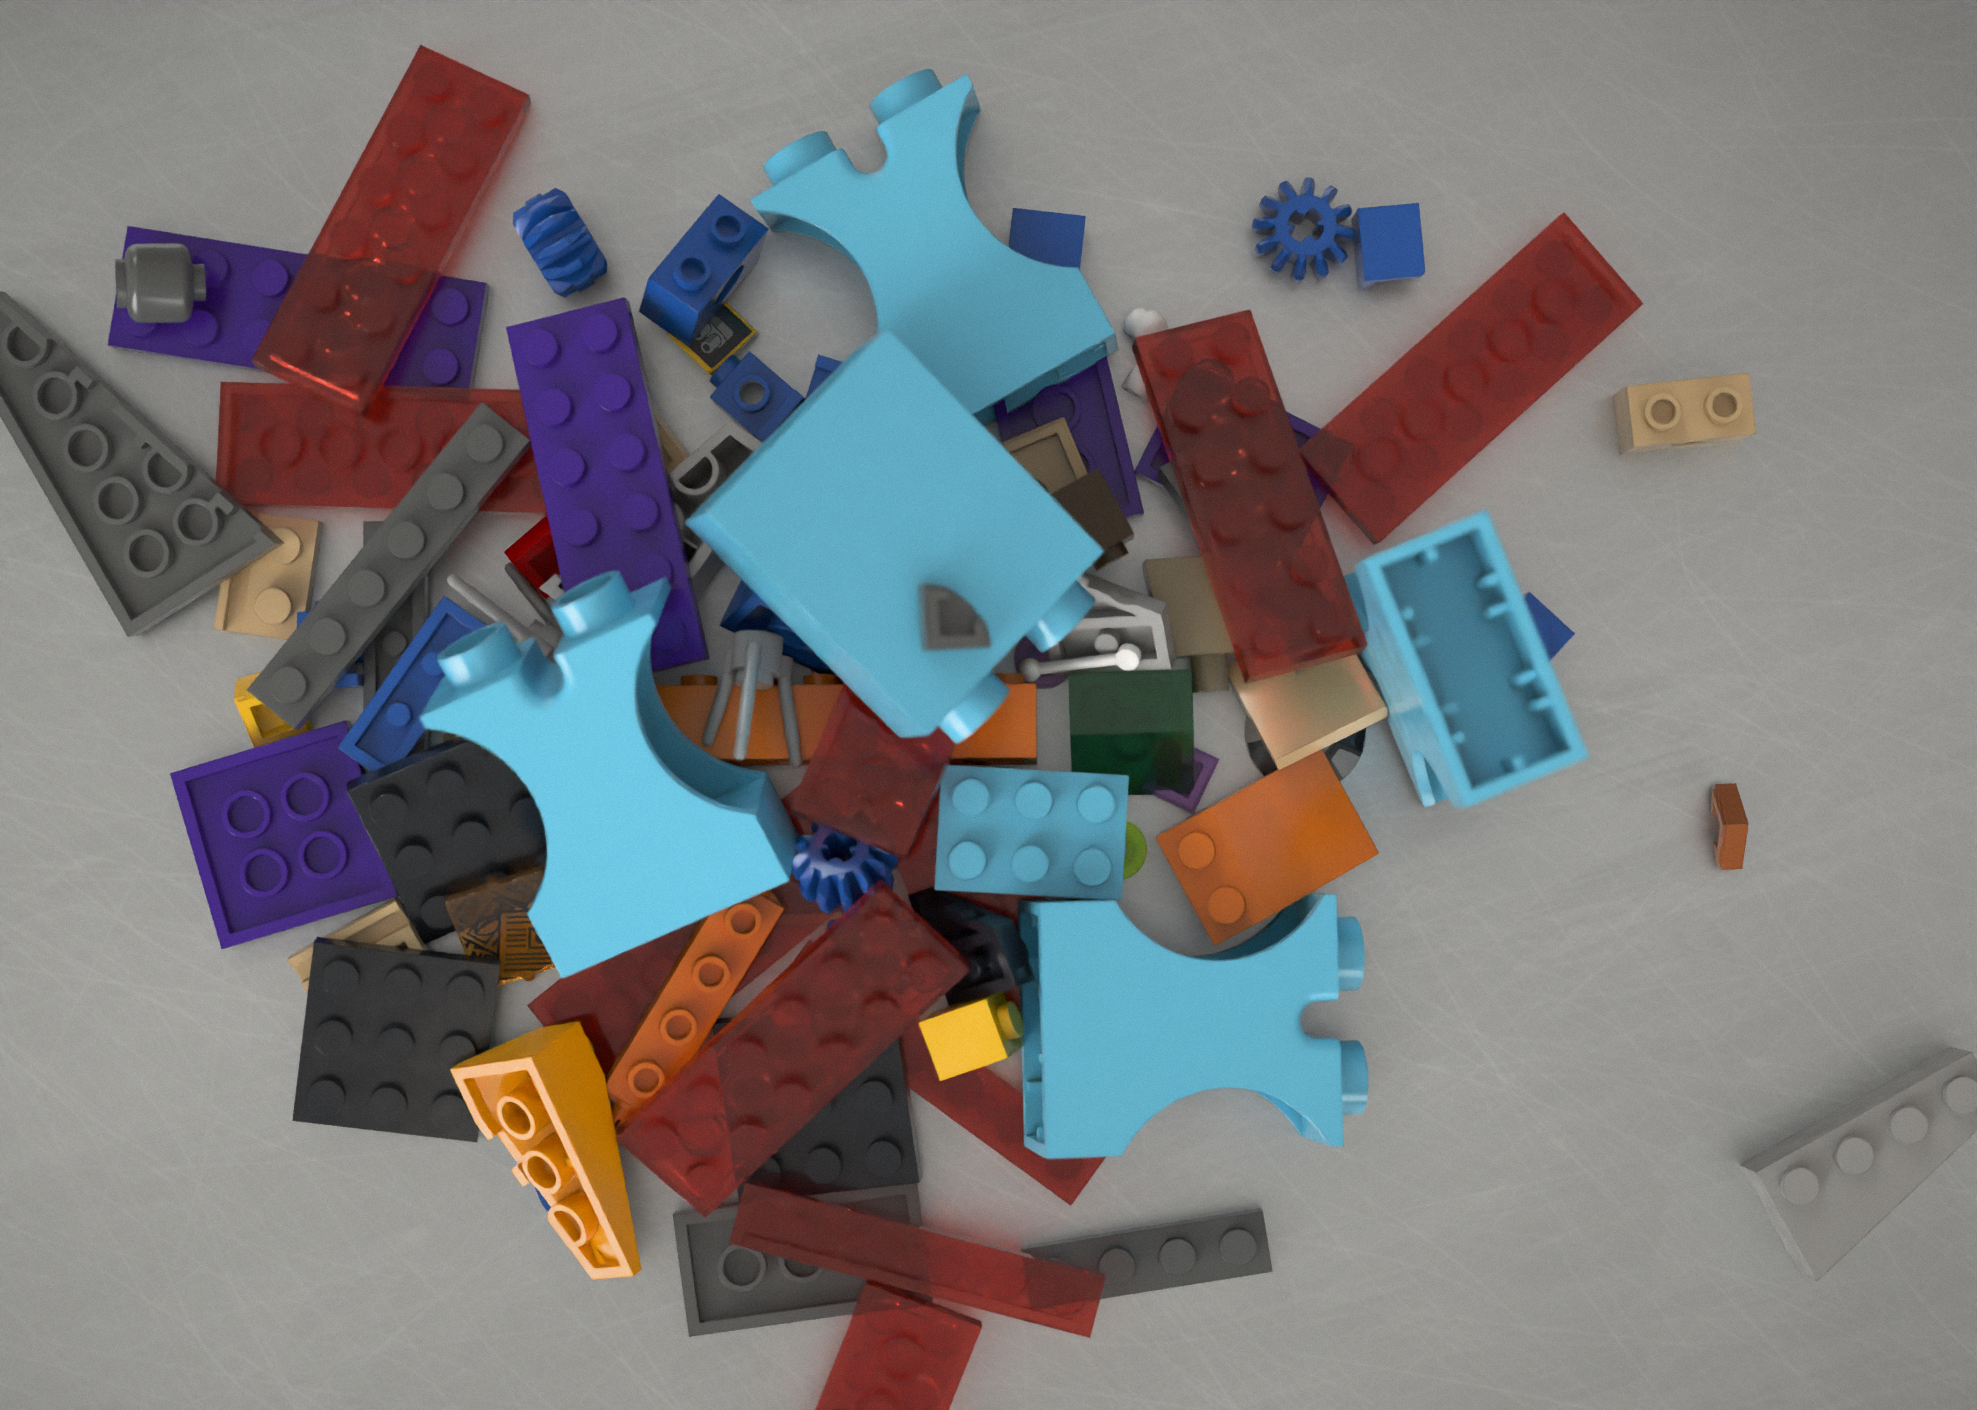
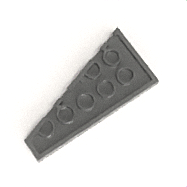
(126, 494)

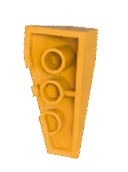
(557, 1122)

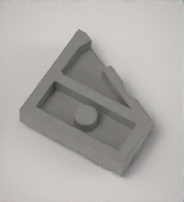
(1118, 619)

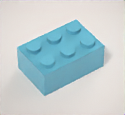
(1031, 832)

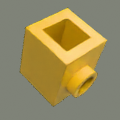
(972, 1034)

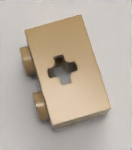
(1684, 413)

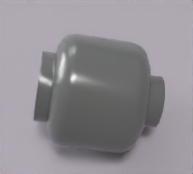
(159, 283)

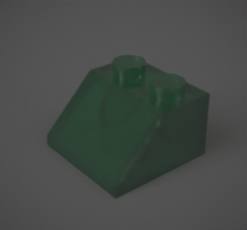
(1134, 727)

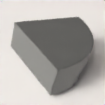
(949, 621)

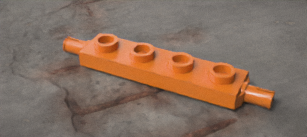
(690, 1000)

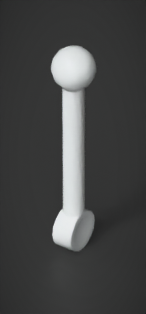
(1125, 658)

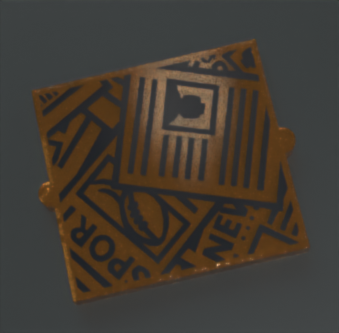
(496, 924)

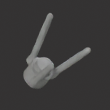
(546, 636)
(755, 664)

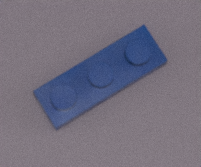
(391, 721)

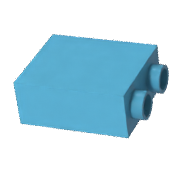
(889, 491)

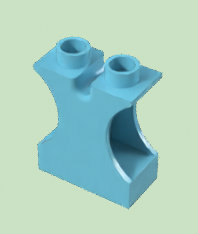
(938, 277)
(1461, 666)
(631, 808)
(1135, 1027)

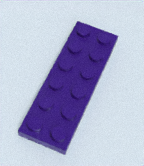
(247, 290)
(605, 464)

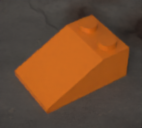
(1266, 846)

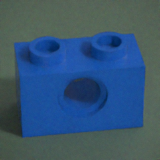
(703, 270)

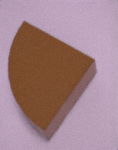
(1733, 826)

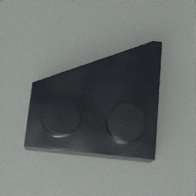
(984, 938)

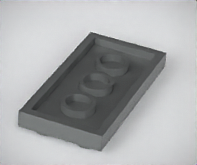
(747, 1289)

